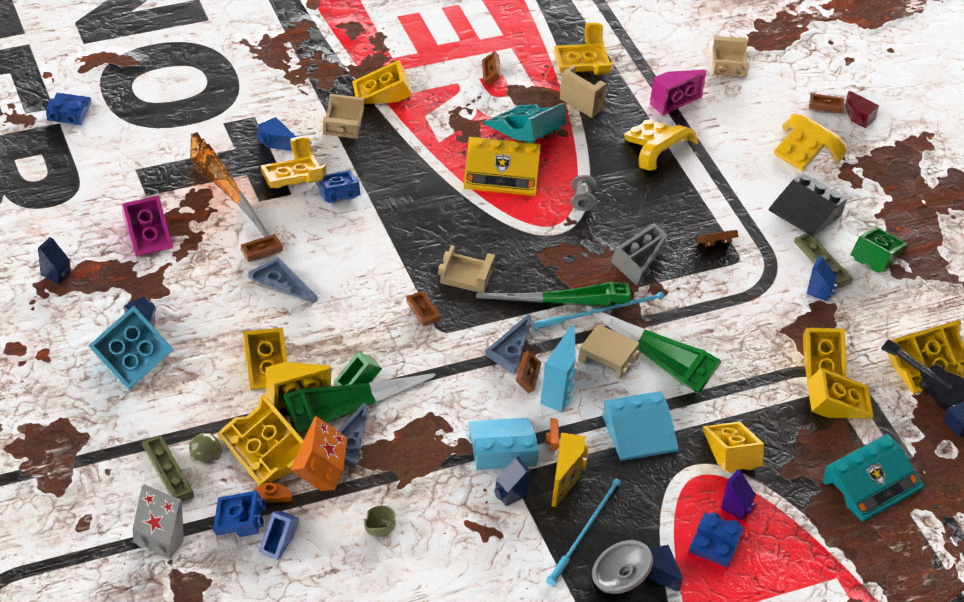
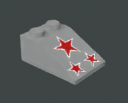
(158, 522)

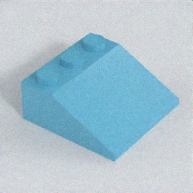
(131, 347)
(560, 373)
(640, 425)
(501, 440)

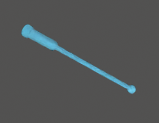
(561, 319)
(552, 579)

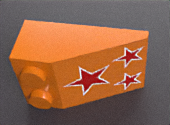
(321, 456)

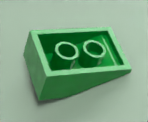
(877, 249)

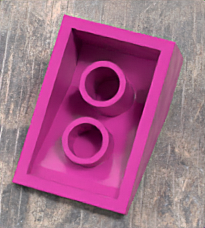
(676, 89)
(146, 225)

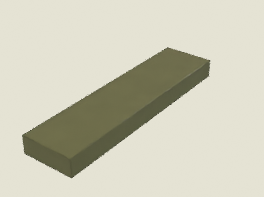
(813, 249)
(167, 468)

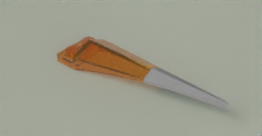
(210, 165)

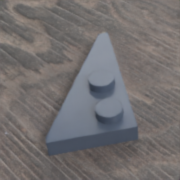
(281, 277)
(509, 347)
(353, 430)

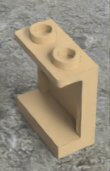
(730, 56)
(581, 93)
(343, 116)
(466, 271)
(610, 349)

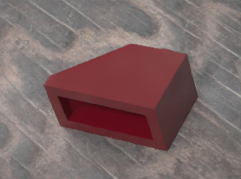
(860, 109)

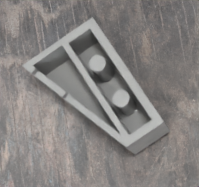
(639, 252)

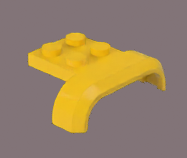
(587, 56)
(657, 138)
(807, 141)
(301, 169)

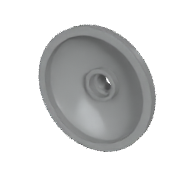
(622, 567)

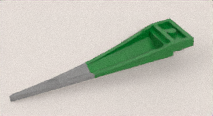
(594, 296)

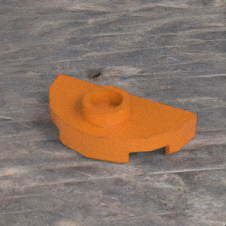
(552, 436)
(274, 492)

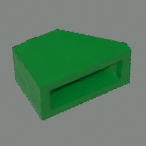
(360, 369)

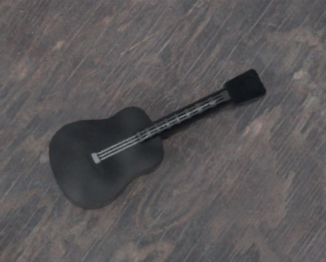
(944, 387)

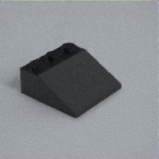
(808, 204)

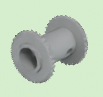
(583, 199)

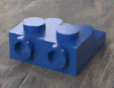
(68, 108)
(339, 186)
(239, 514)
(716, 539)

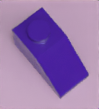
(738, 496)

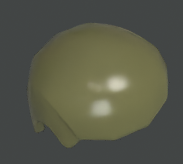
(205, 447)
(380, 521)

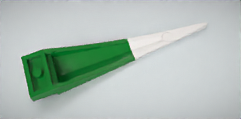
(683, 362)
(338, 401)

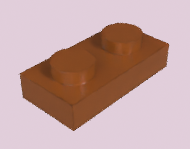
(491, 68)
(826, 103)
(724, 236)
(261, 247)
(423, 308)
(528, 371)

